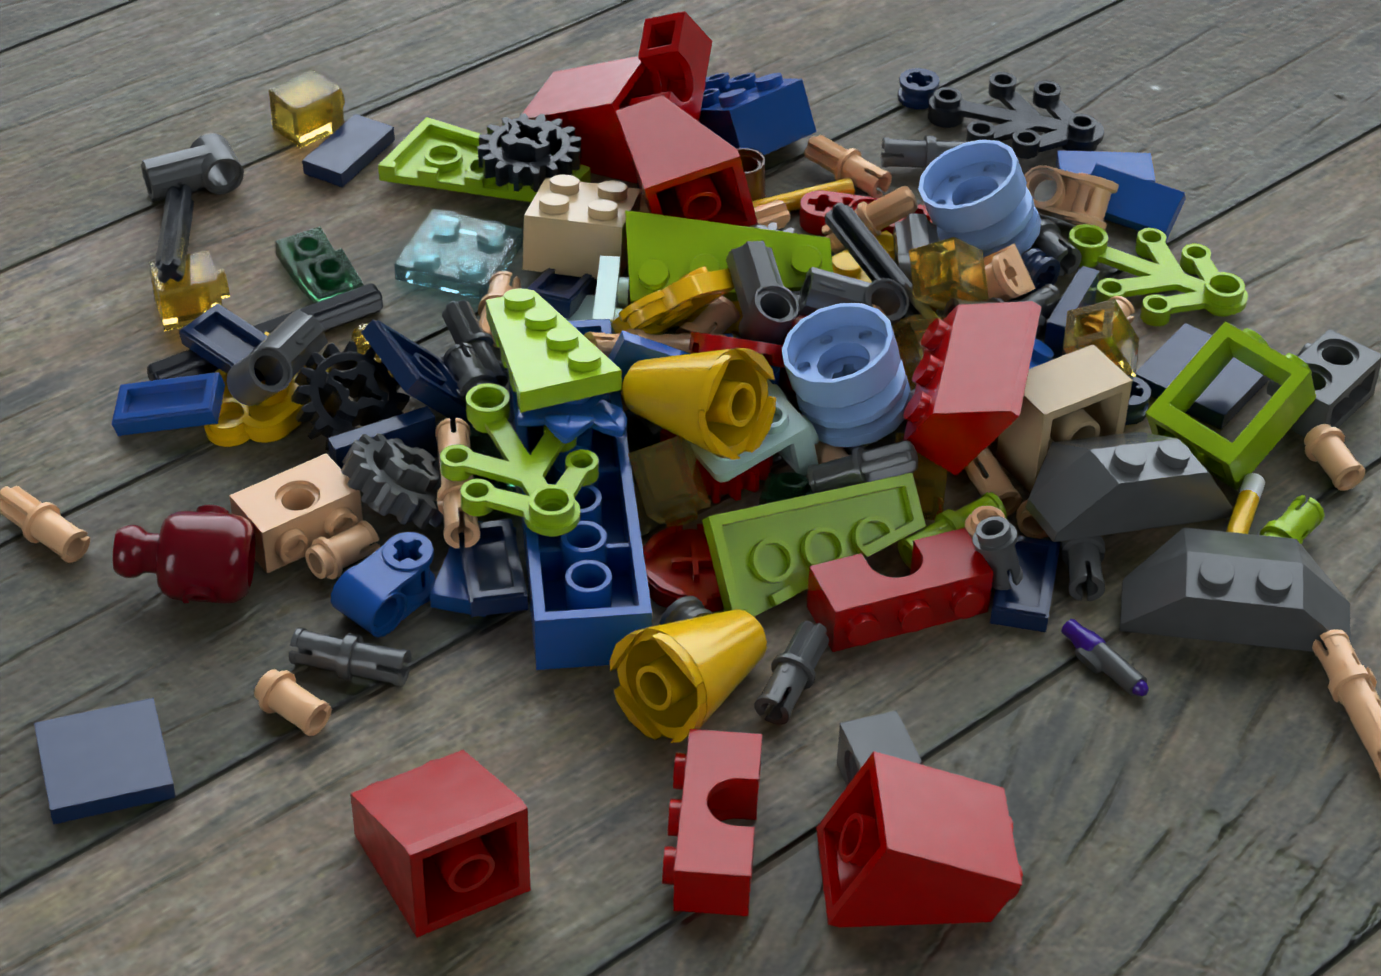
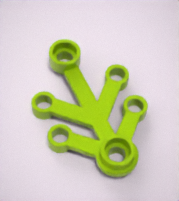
(1214, 290)
(545, 507)

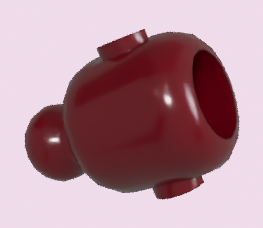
(194, 556)

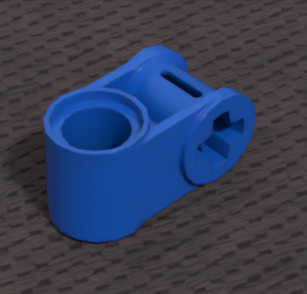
(387, 584)

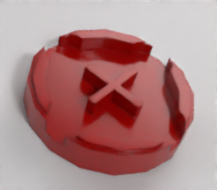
(681, 566)

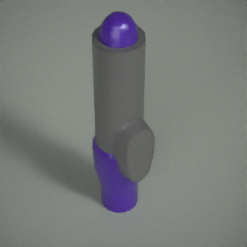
(1100, 657)

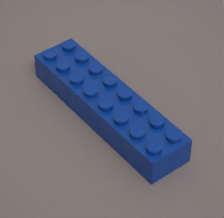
(592, 581)

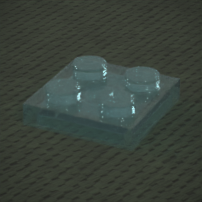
(458, 253)

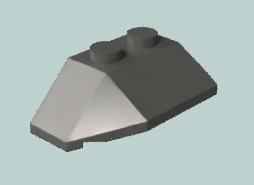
(1122, 487)
(1233, 592)

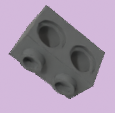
(1342, 380)

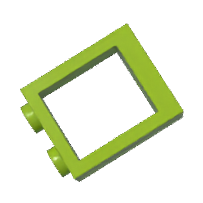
(1219, 456)

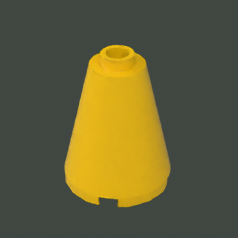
(706, 398)
(684, 670)

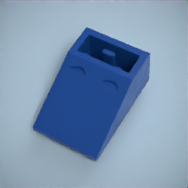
(756, 111)

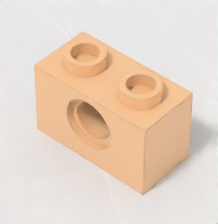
(296, 509)

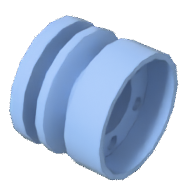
(980, 197)
(847, 374)

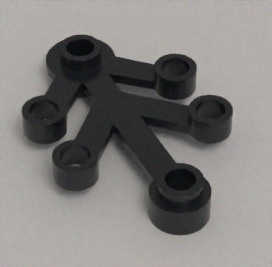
(1020, 120)

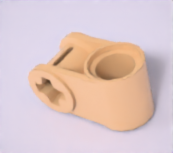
(1077, 198)
(1007, 274)

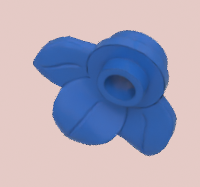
(575, 417)

